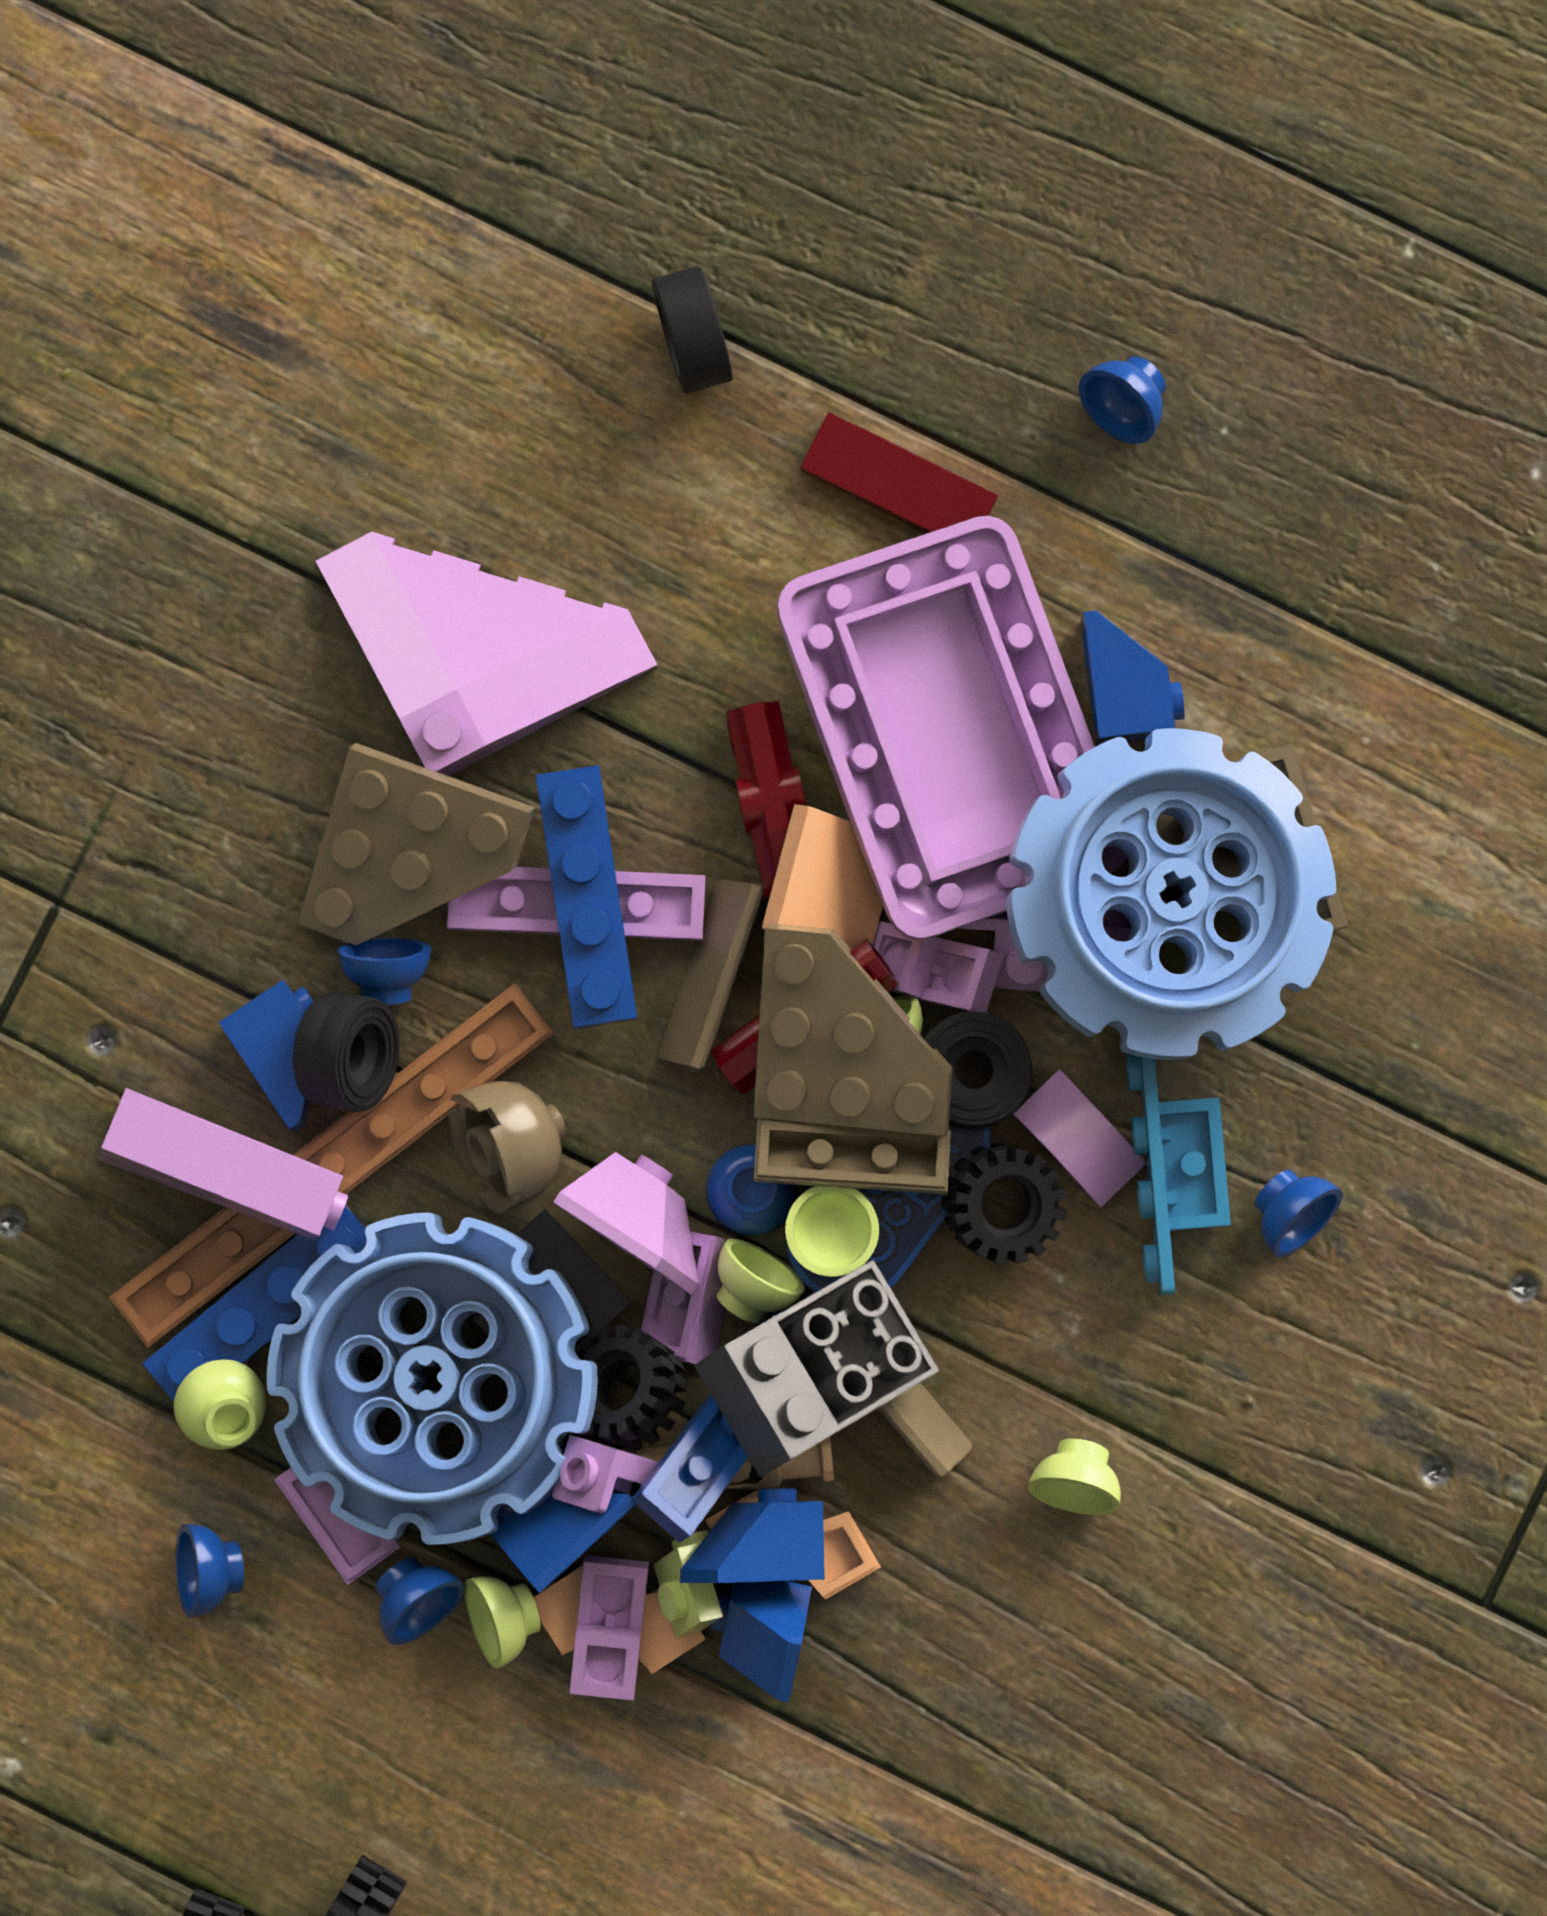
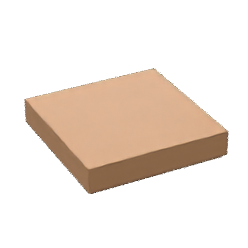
(824, 879)

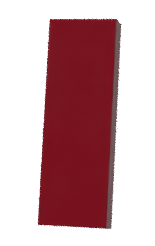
(892, 478)

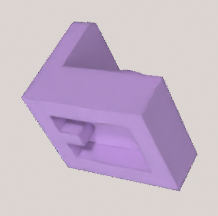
(595, 1470)

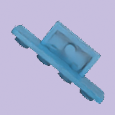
(1183, 1168)

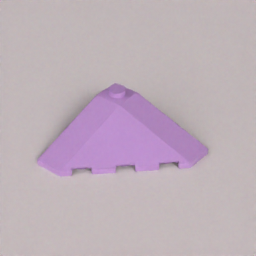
(474, 653)

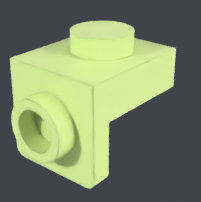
(686, 1605)

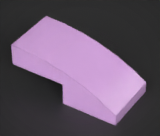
(939, 969)
(1079, 1138)
(609, 1627)

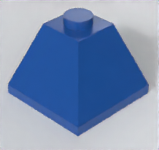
(554, 1535)

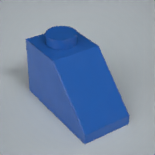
(1126, 684)
(265, 1039)
(762, 1542)
(764, 1632)

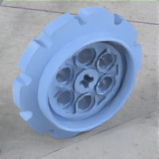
(1227, 986)
(357, 1304)

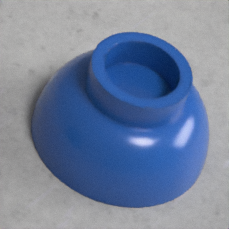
(1124, 398)
(385, 967)
(740, 1202)
(1295, 1210)
(206, 1569)
(415, 1599)

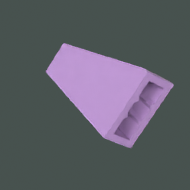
(222, 1166)

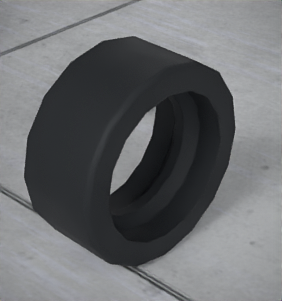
(692, 329)

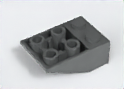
(816, 1368)

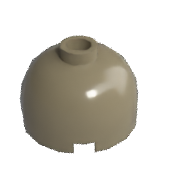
(508, 1139)

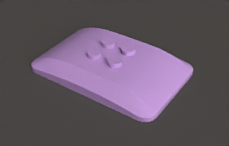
(937, 713)

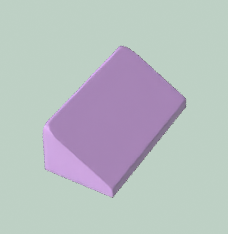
(684, 1321)

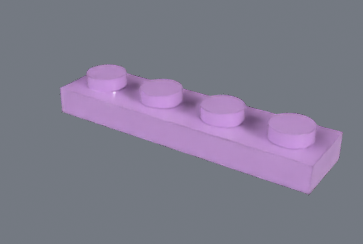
(524, 903)

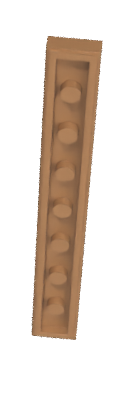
(352, 1146)

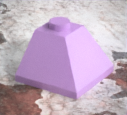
(637, 1214)

